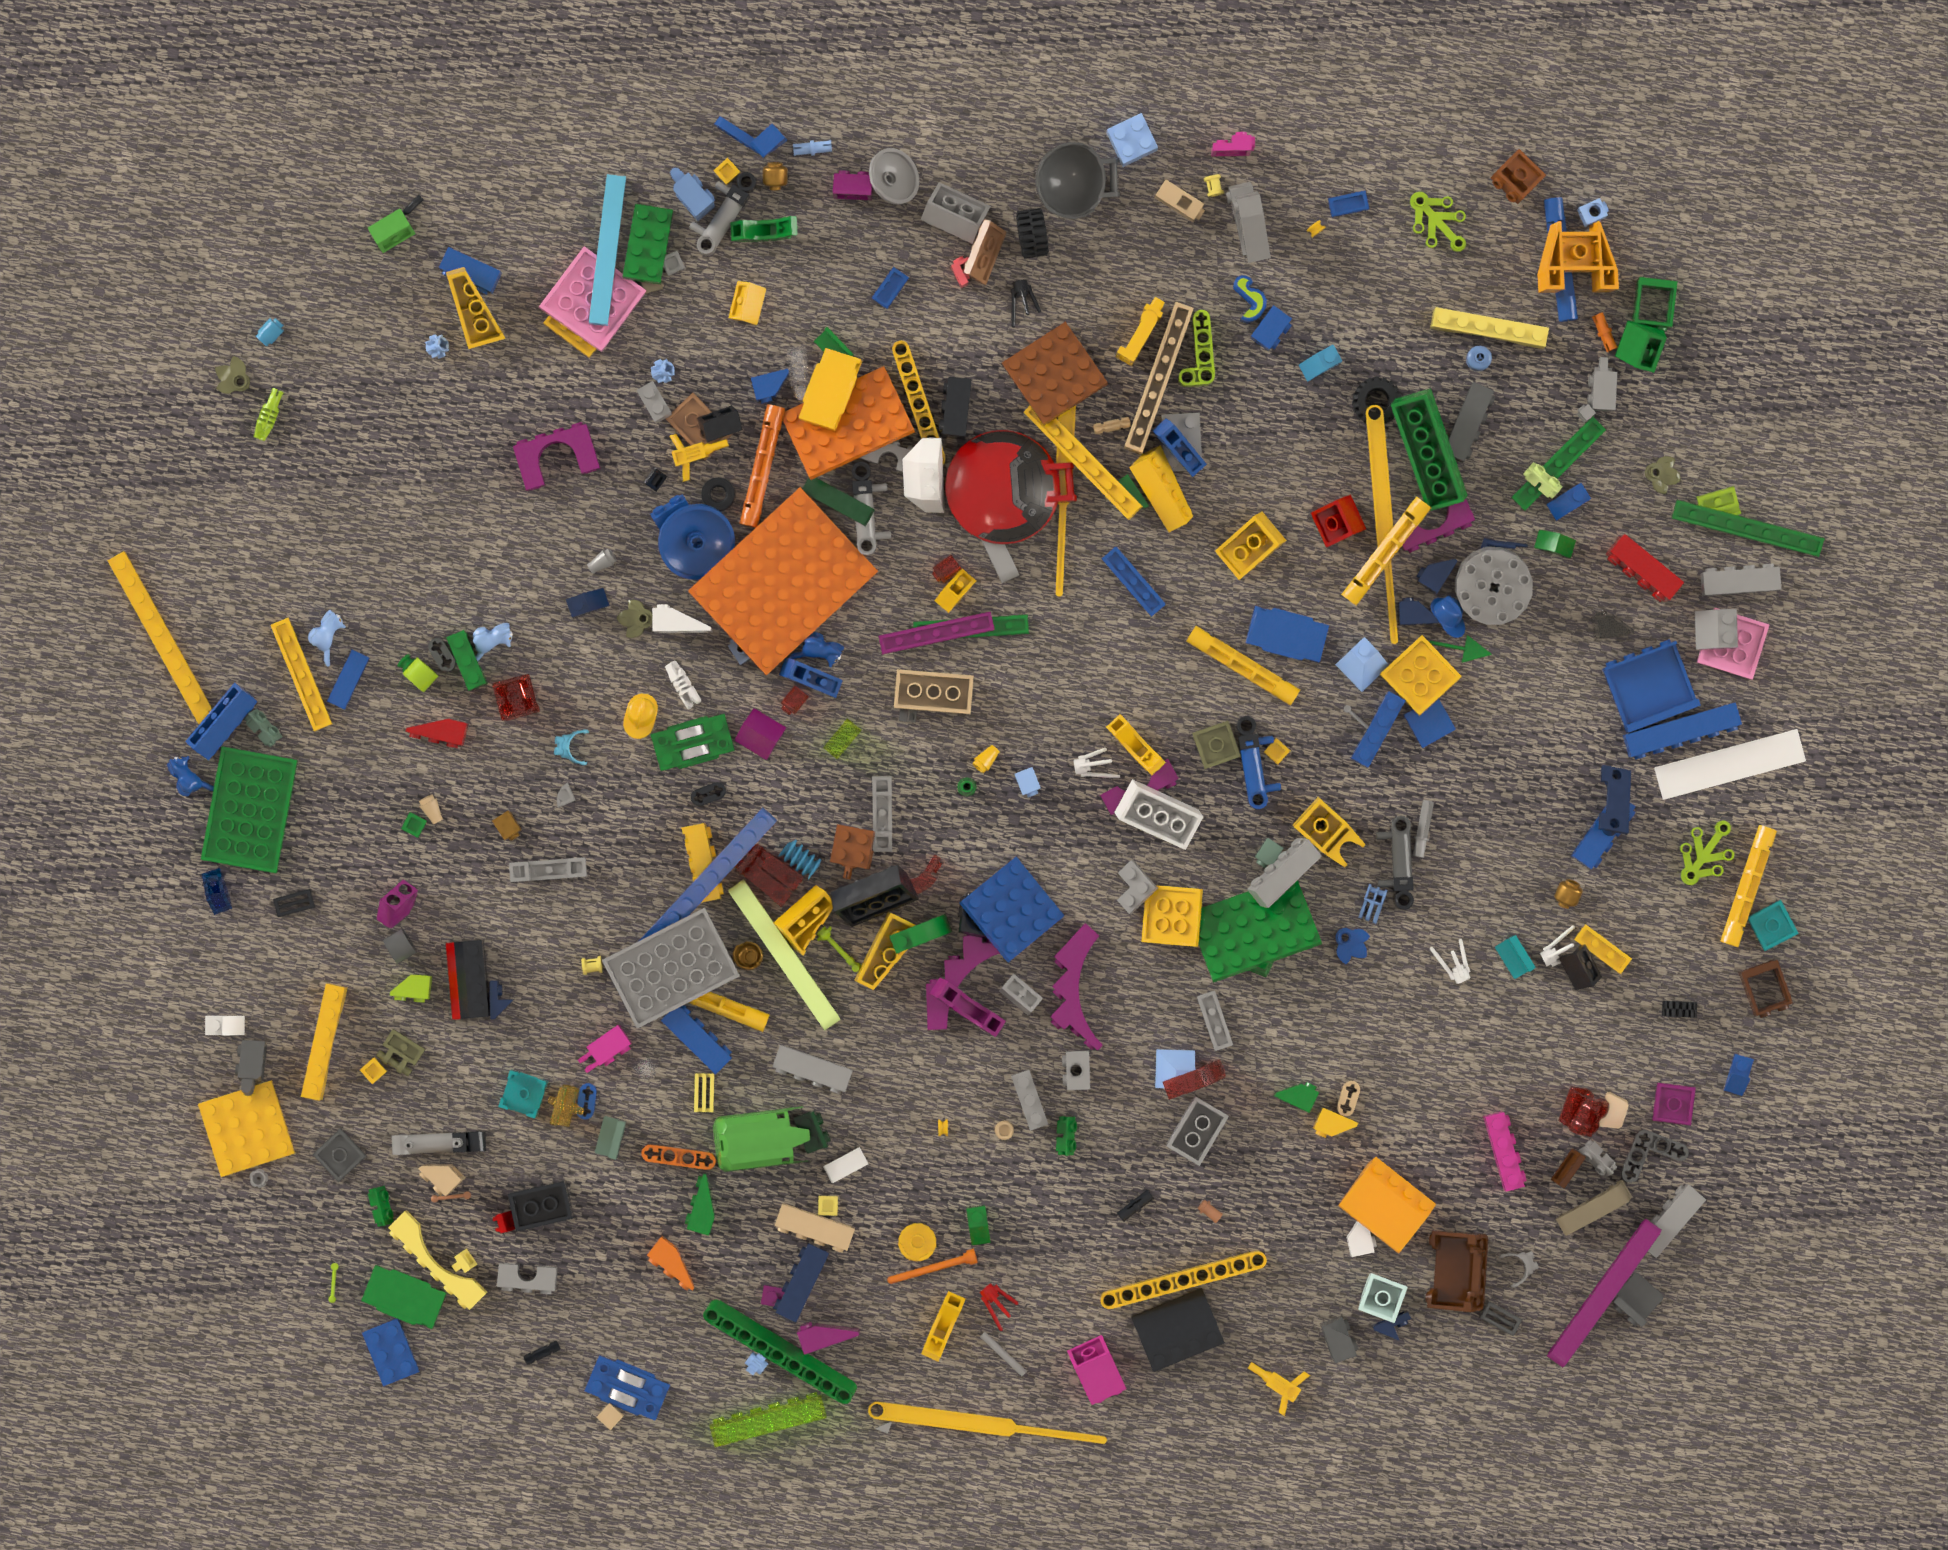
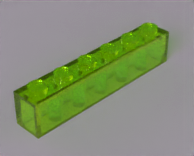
(767, 1420)

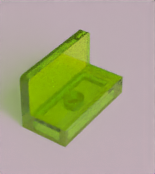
(842, 739)

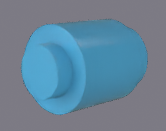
(270, 331)

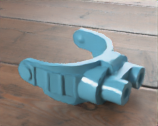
(563, 746)

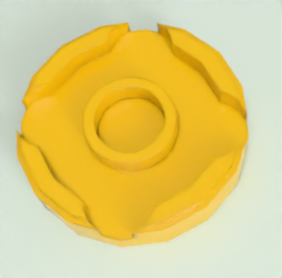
(917, 1236)

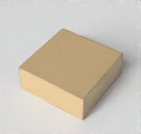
(610, 1416)

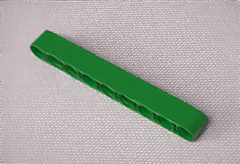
(780, 1351)

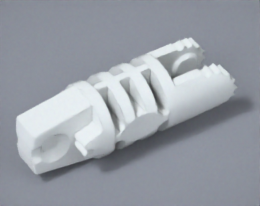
(682, 684)

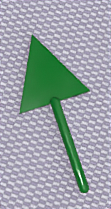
(1471, 650)

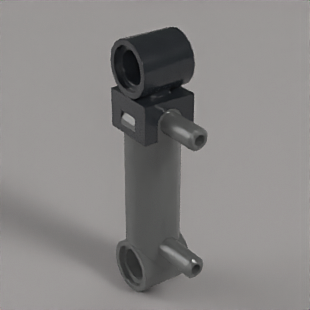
(1401, 860)

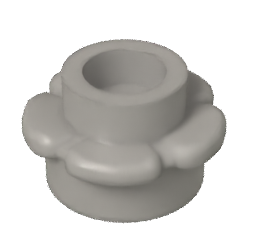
(259, 1183)

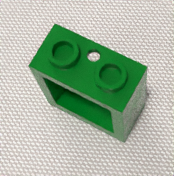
(1659, 284)

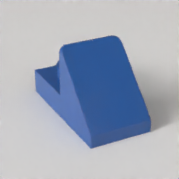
(1738, 1075)

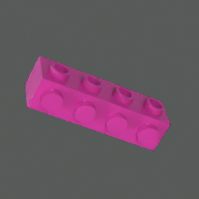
(1504, 1151)

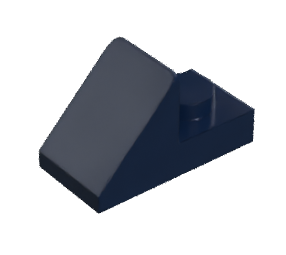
(497, 1005)
(1387, 1328)

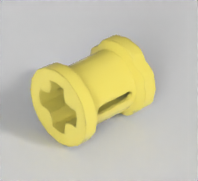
(1214, 185)
(592, 965)

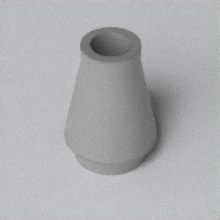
(602, 560)

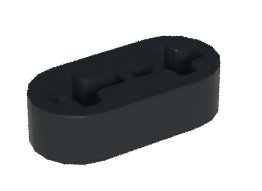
(710, 798)

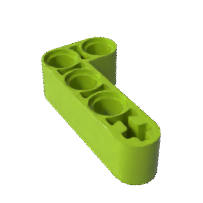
(1200, 348)

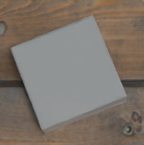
(673, 263)

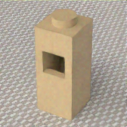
(1180, 201)

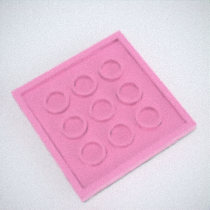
(572, 295)

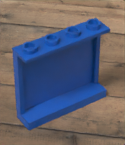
(1650, 686)

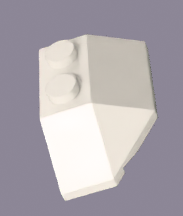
(925, 475)

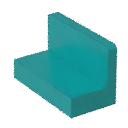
(1514, 957)

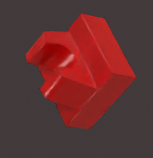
(505, 1222)

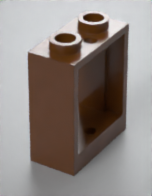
(1761, 968)

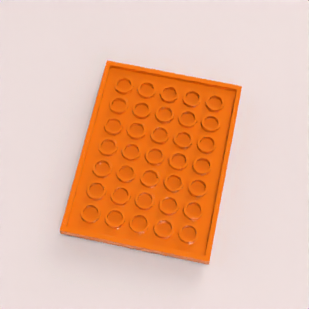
(782, 581)

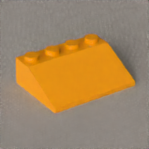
(1387, 1204)

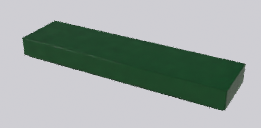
(838, 500)

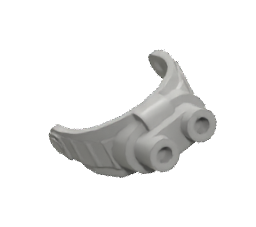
(1528, 1262)

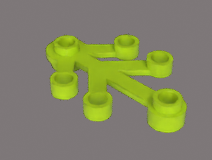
(1435, 219)
(1704, 855)

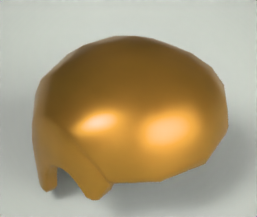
(747, 955)

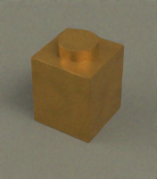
(507, 826)

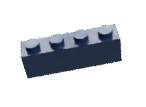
(803, 1279)

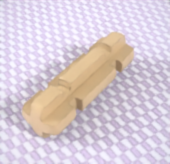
(1112, 425)

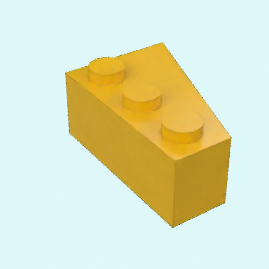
(804, 918)

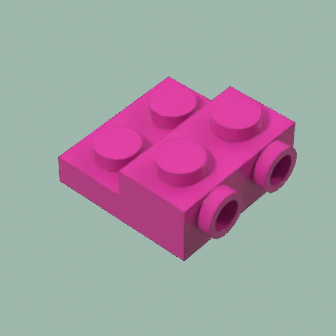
(1239, 145)

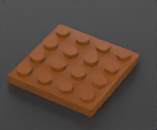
(1054, 373)

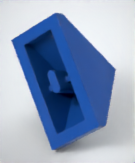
(768, 140)

